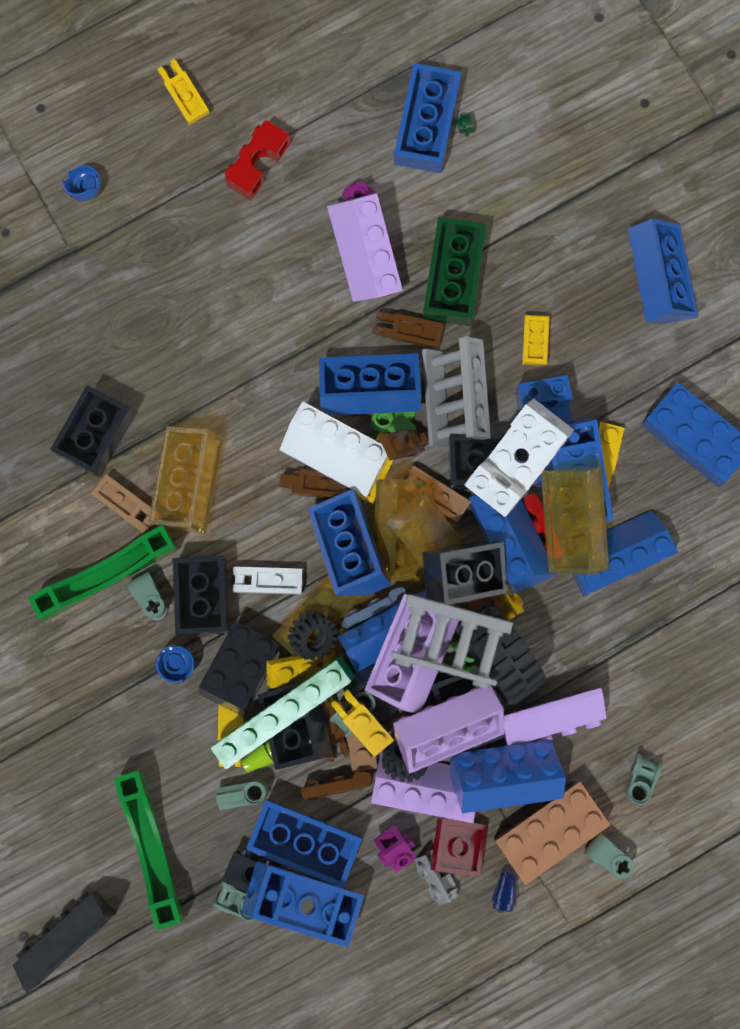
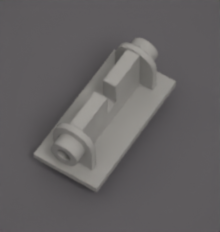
(440, 888)

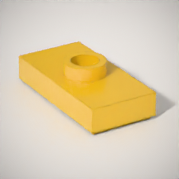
(535, 340)

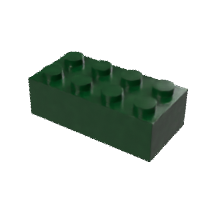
(454, 271)

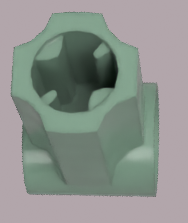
(239, 795)

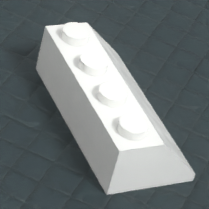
(334, 449)

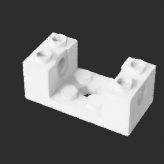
(505, 479)

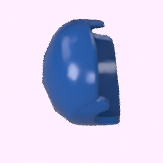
(82, 183)
(175, 663)

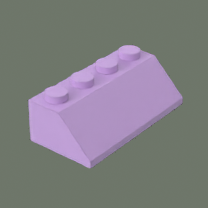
(364, 247)
(405, 685)
(555, 717)
(449, 728)
(429, 795)

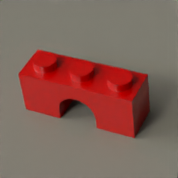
(266, 142)

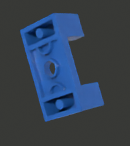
(552, 394)
(584, 450)
(277, 898)

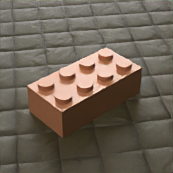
(551, 832)

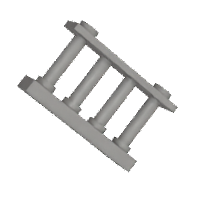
(474, 393)
(444, 614)

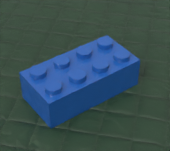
(427, 118)
(370, 384)
(696, 434)
(507, 776)
(304, 843)

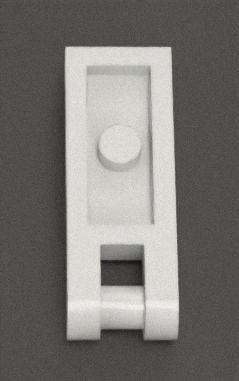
(268, 580)

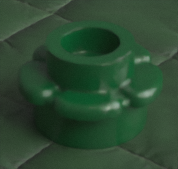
(465, 124)

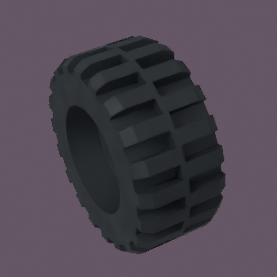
(513, 663)

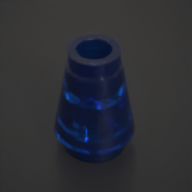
(505, 893)

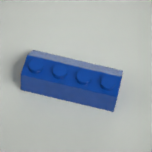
(662, 271)
(348, 546)
(630, 549)
(524, 551)
(365, 641)

